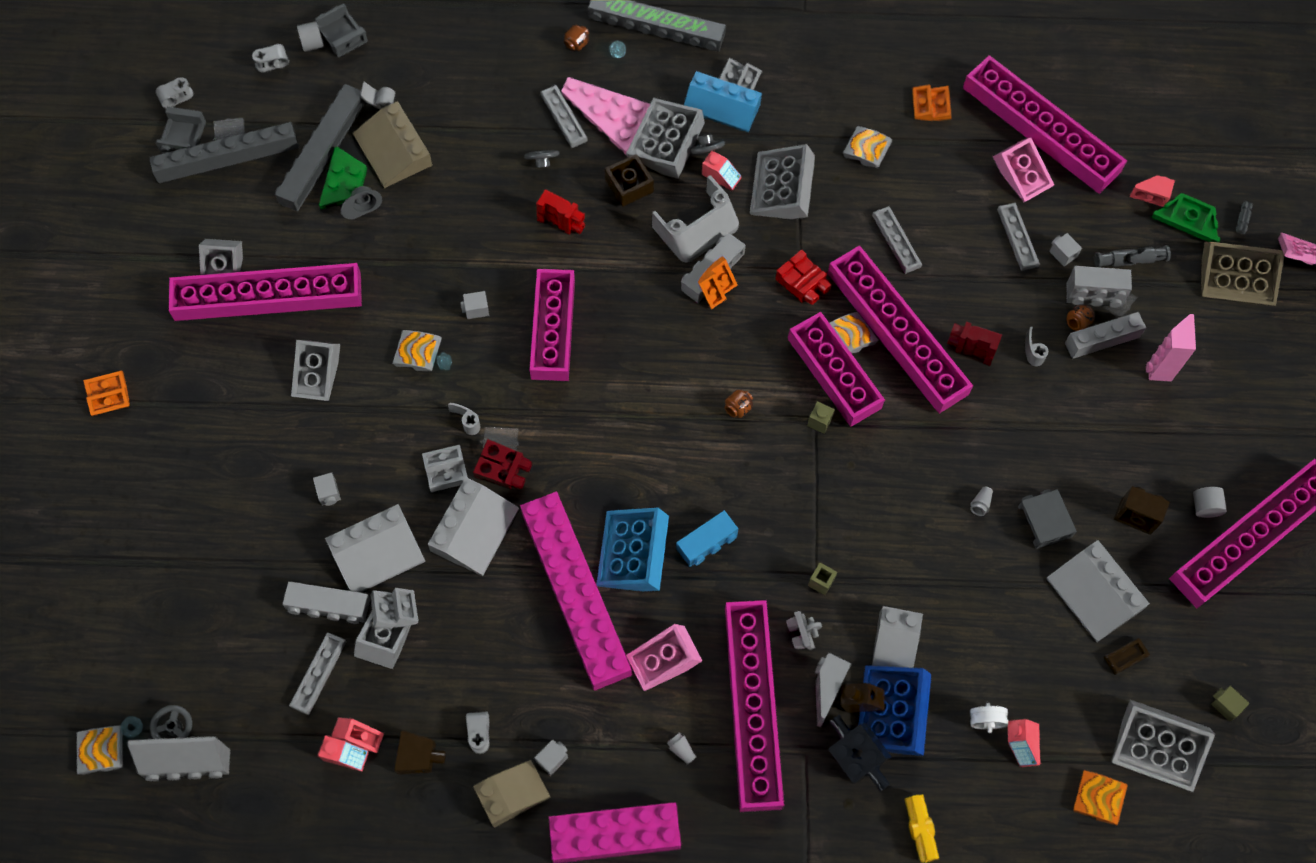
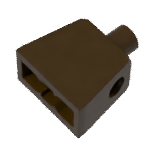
(858, 697)
(417, 754)

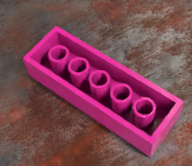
(552, 325)
(835, 369)
(614, 833)

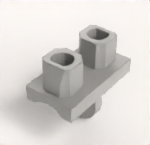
(805, 639)

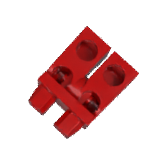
(560, 212)
(803, 278)

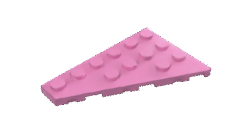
(609, 111)
(1298, 248)

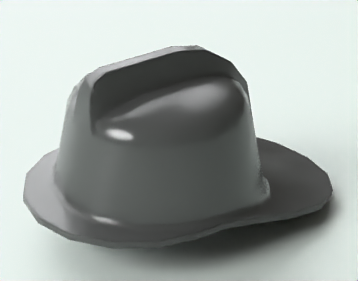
(361, 202)

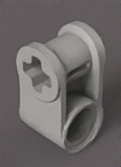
(272, 57)
(172, 92)
(478, 729)

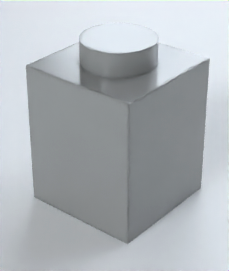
(1065, 249)
(475, 305)
(327, 489)
(552, 757)

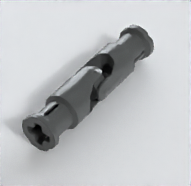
(1142, 255)

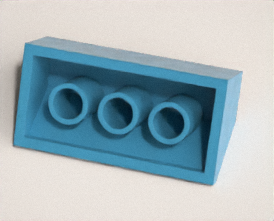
(723, 101)

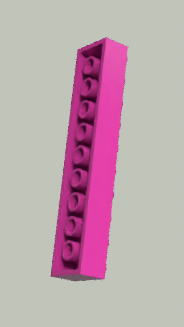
(1045, 124)
(265, 291)
(899, 329)
(1248, 538)
(576, 591)
(753, 706)

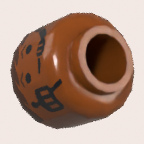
(576, 37)
(1080, 317)
(738, 403)

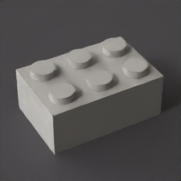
(1099, 286)

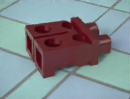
(975, 341)
(502, 465)

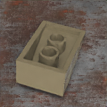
(511, 792)

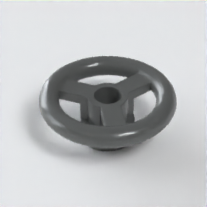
(707, 144)
(541, 157)
(178, 729)

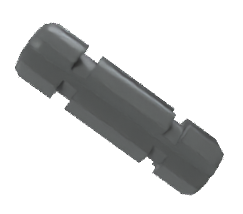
(1244, 217)

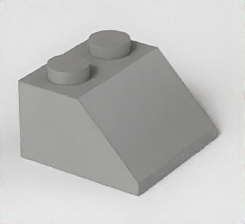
(220, 256)

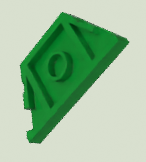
(342, 178)
(1190, 216)

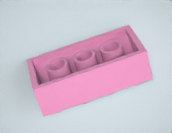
(1173, 351)

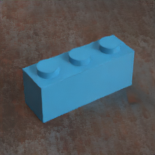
(707, 539)

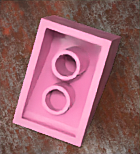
(1024, 169)
(664, 657)

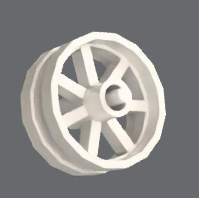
(988, 717)

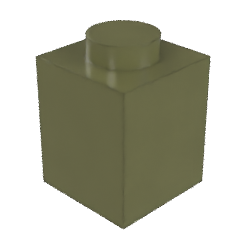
(820, 417)
(822, 578)
(1229, 703)

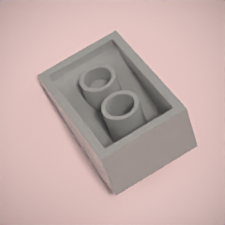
(314, 369)
(897, 638)
(380, 644)
(829, 679)

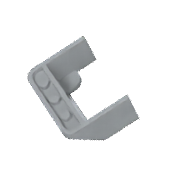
(701, 235)

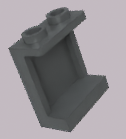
(340, 30)
(182, 129)
(1047, 518)

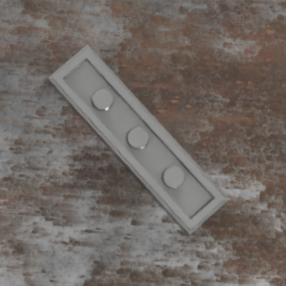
(563, 116)
(1018, 236)
(897, 240)
(317, 673)

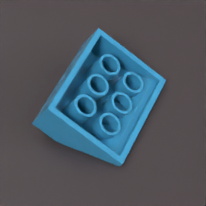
(633, 549)

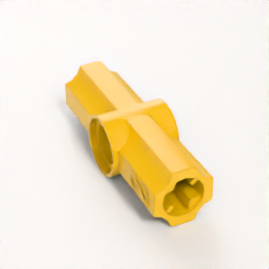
(921, 828)

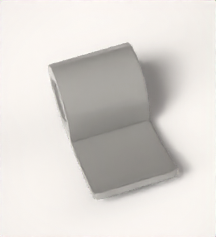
(378, 99)
(1035, 353)
(468, 416)

